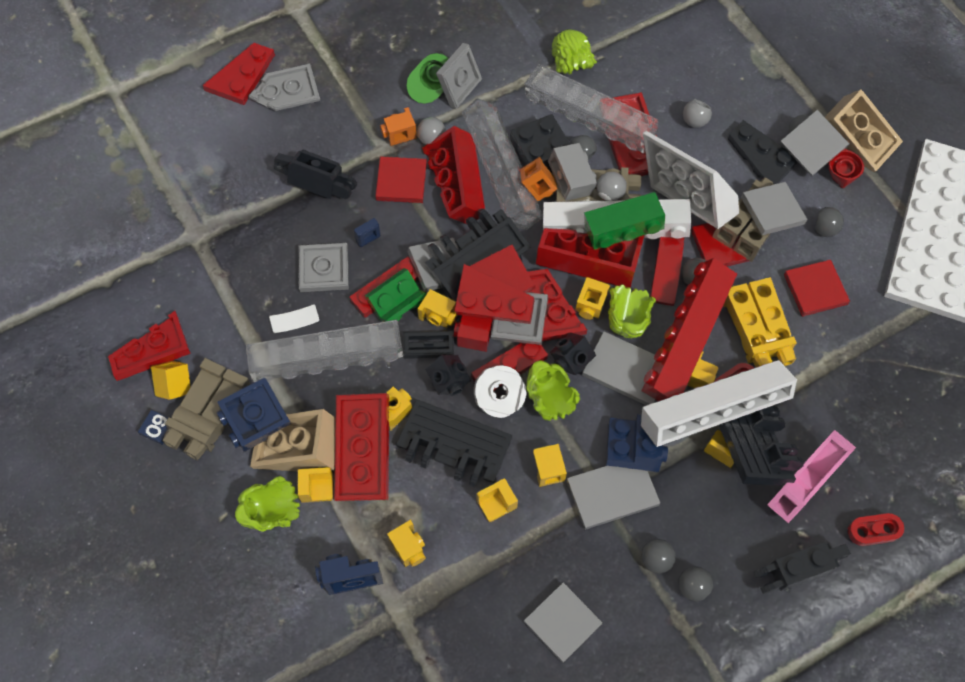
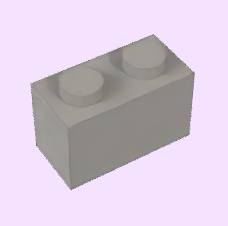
(572, 171)

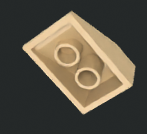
(864, 129)
(301, 445)

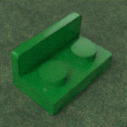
(395, 296)

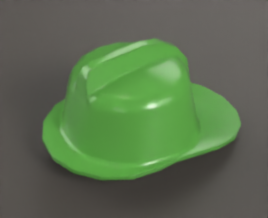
(423, 81)

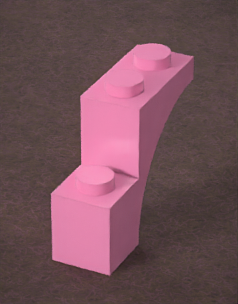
(811, 476)

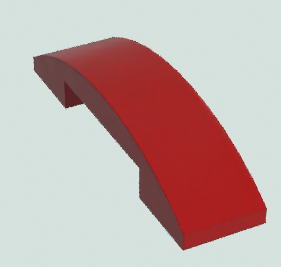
(667, 270)

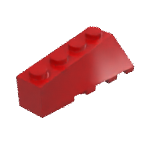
(457, 173)
(574, 254)

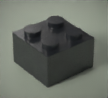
(537, 140)

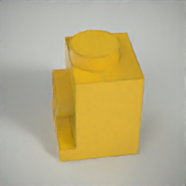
(592, 298)
(437, 309)
(402, 409)
(407, 545)

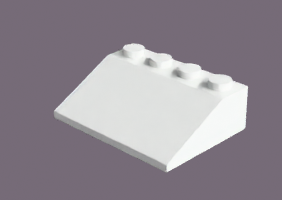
(684, 177)

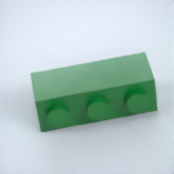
(624, 220)

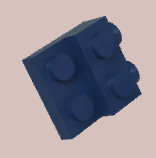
(252, 414)
(631, 446)
(340, 576)

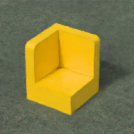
(703, 374)
(170, 379)
(718, 449)
(549, 465)
(315, 484)
(497, 500)

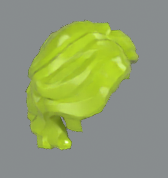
(572, 51)
(629, 311)
(550, 391)
(268, 505)

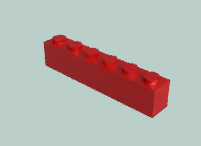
(689, 331)

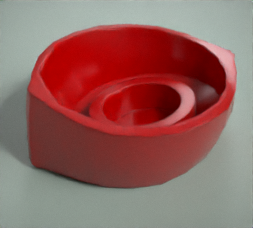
(846, 168)

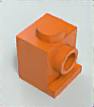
(399, 127)
(538, 179)

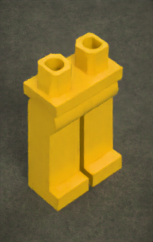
(761, 323)

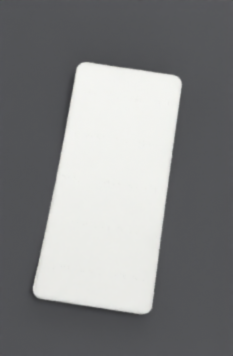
(294, 319)

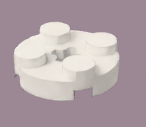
(511, 382)

